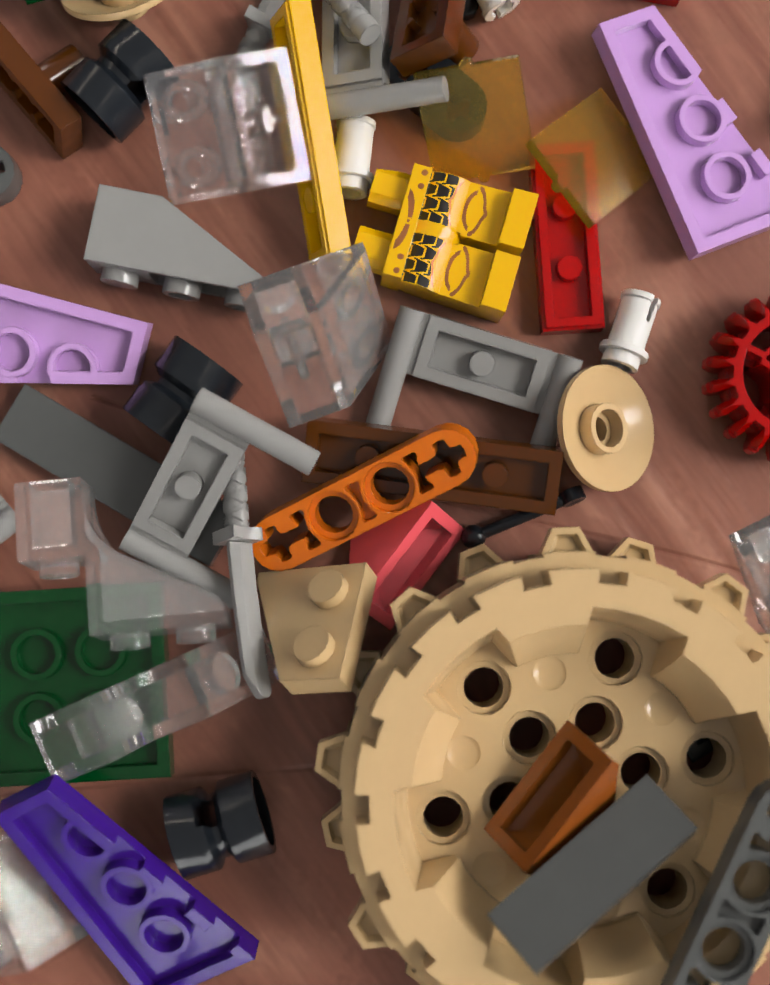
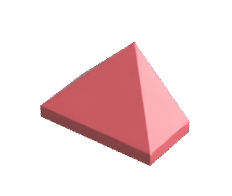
(404, 553)

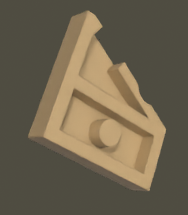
(317, 624)

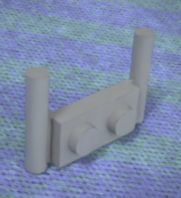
(359, 74)
(475, 364)
(195, 479)

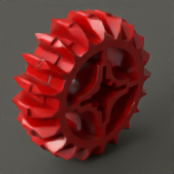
(735, 354)

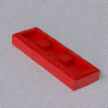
(564, 263)

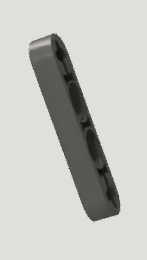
(724, 908)

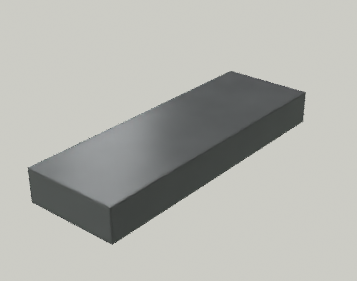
(591, 874)

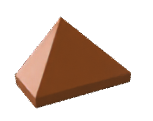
(555, 799)

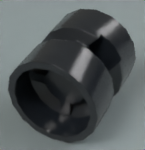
(113, 85)
(183, 374)
(218, 825)

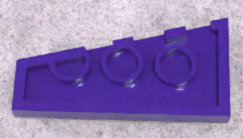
(120, 892)

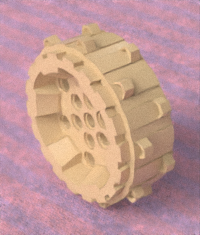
(417, 737)

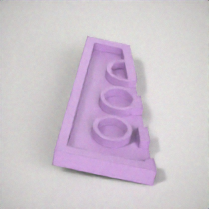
(696, 155)
(67, 341)

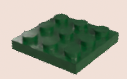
(54, 663)

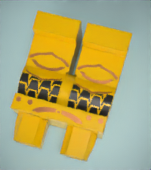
(451, 239)

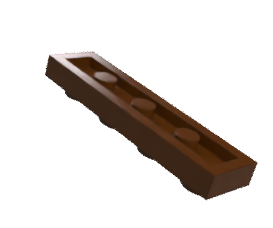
(505, 474)

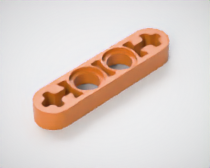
(366, 503)

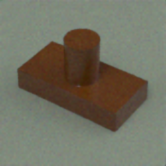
(429, 34)
(39, 91)

